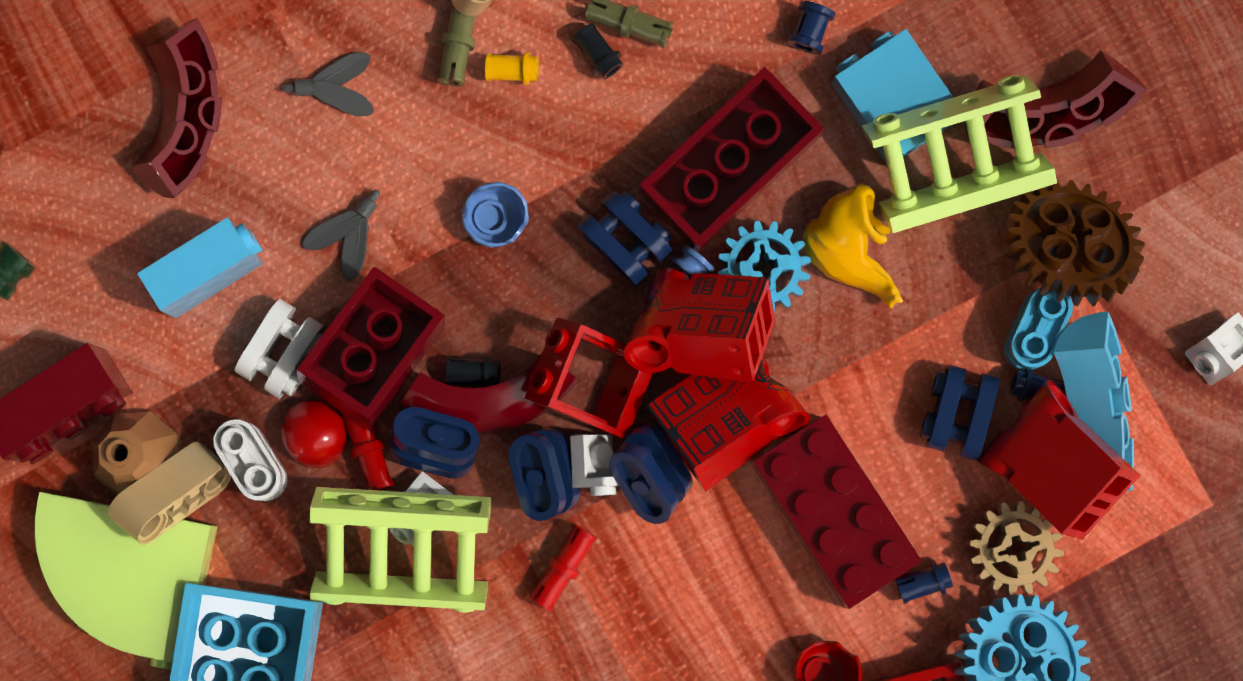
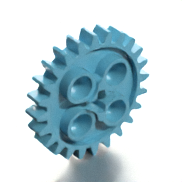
(1020, 661)

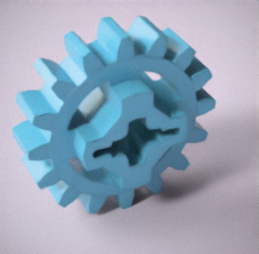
(783, 263)

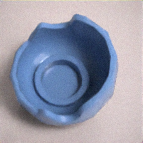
(494, 214)

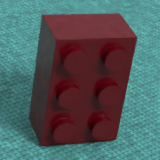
(371, 348)
(60, 403)

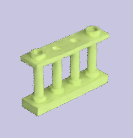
(987, 182)
(400, 510)

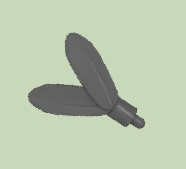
(328, 86)
(352, 227)

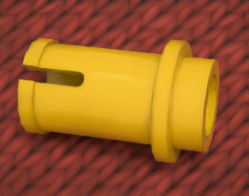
(512, 68)

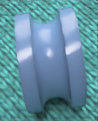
(692, 262)

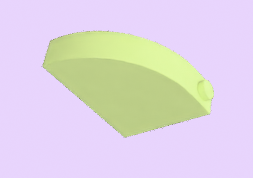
(112, 583)

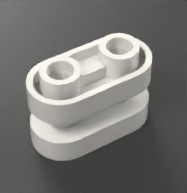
(256, 355)
(250, 460)

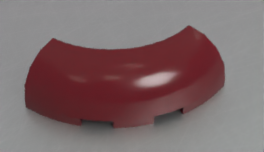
(1071, 107)
(188, 110)
(487, 408)

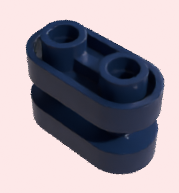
(650, 238)
(949, 389)
(434, 442)
(650, 473)
(543, 474)

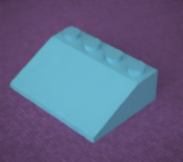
(244, 636)

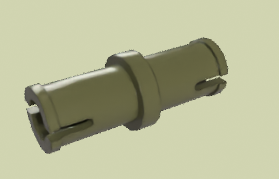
(630, 21)
(456, 44)

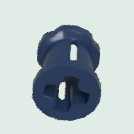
(811, 27)

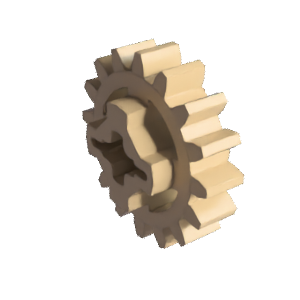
(1019, 567)

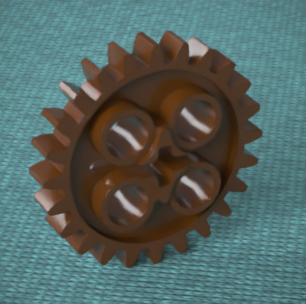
(1046, 248)

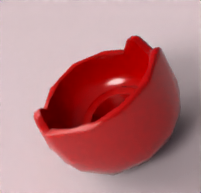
(314, 433)
(826, 663)

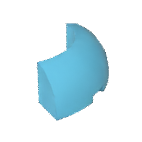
(1094, 380)

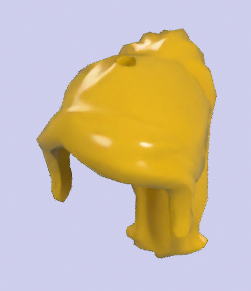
(840, 243)

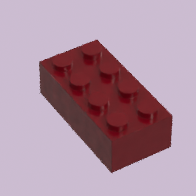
(731, 159)
(836, 512)

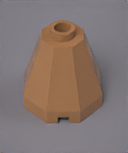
(147, 443)

